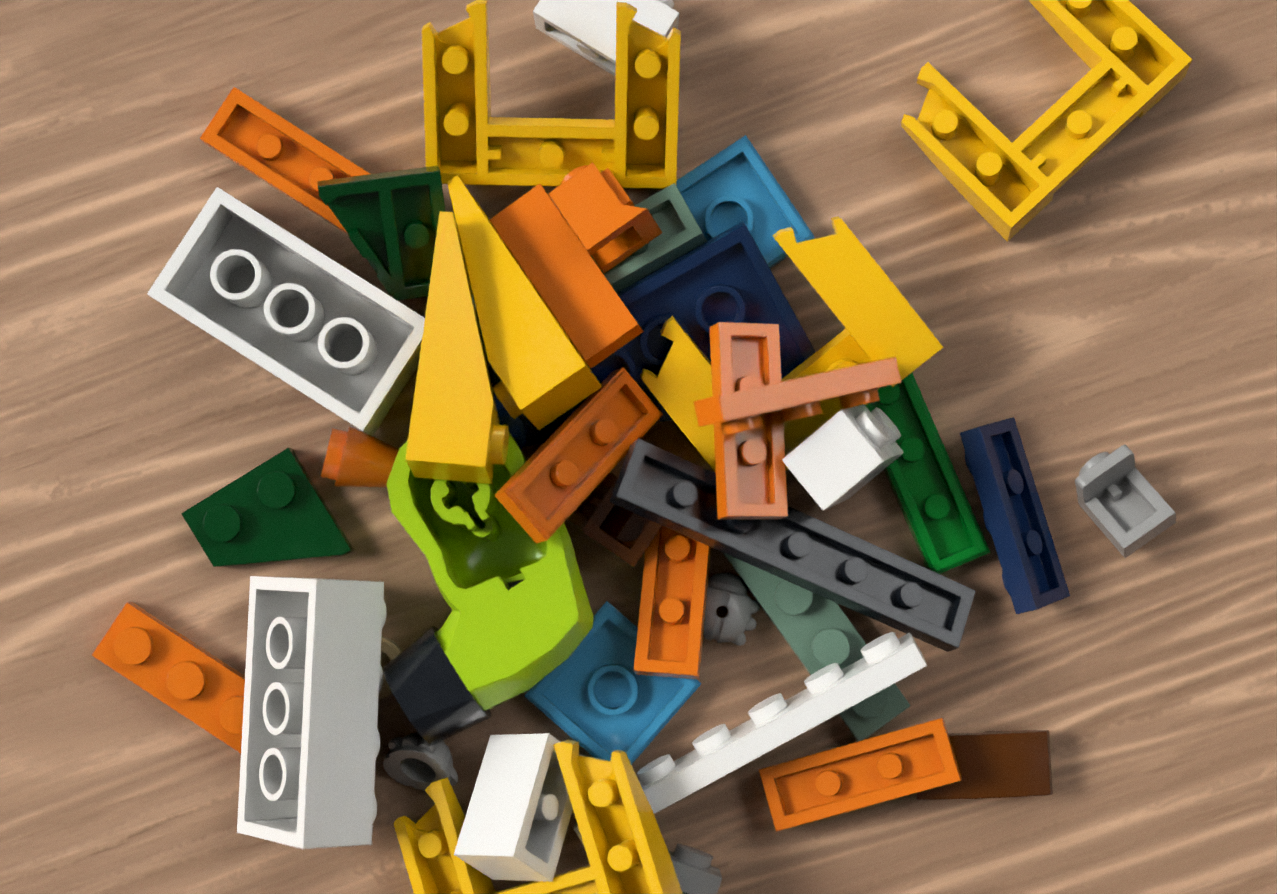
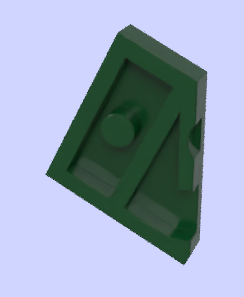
(391, 223)
(267, 517)

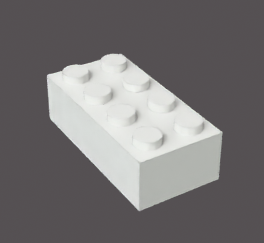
(292, 311)
(311, 711)

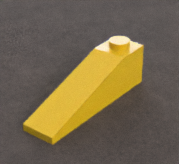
(520, 334)
(454, 408)

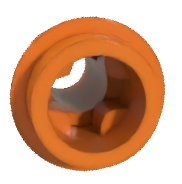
(358, 459)

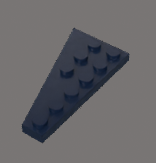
(703, 287)

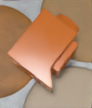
(603, 215)

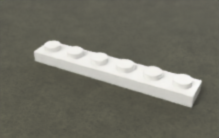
(779, 720)

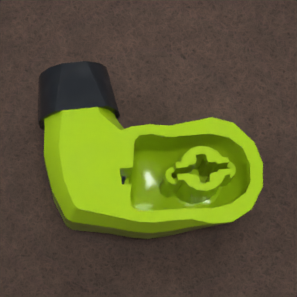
(511, 601)

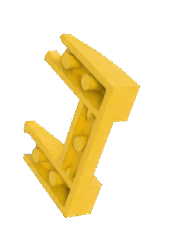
(535, 151)
(1013, 181)
(861, 296)
(612, 817)

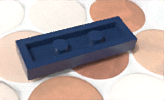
(1014, 515)

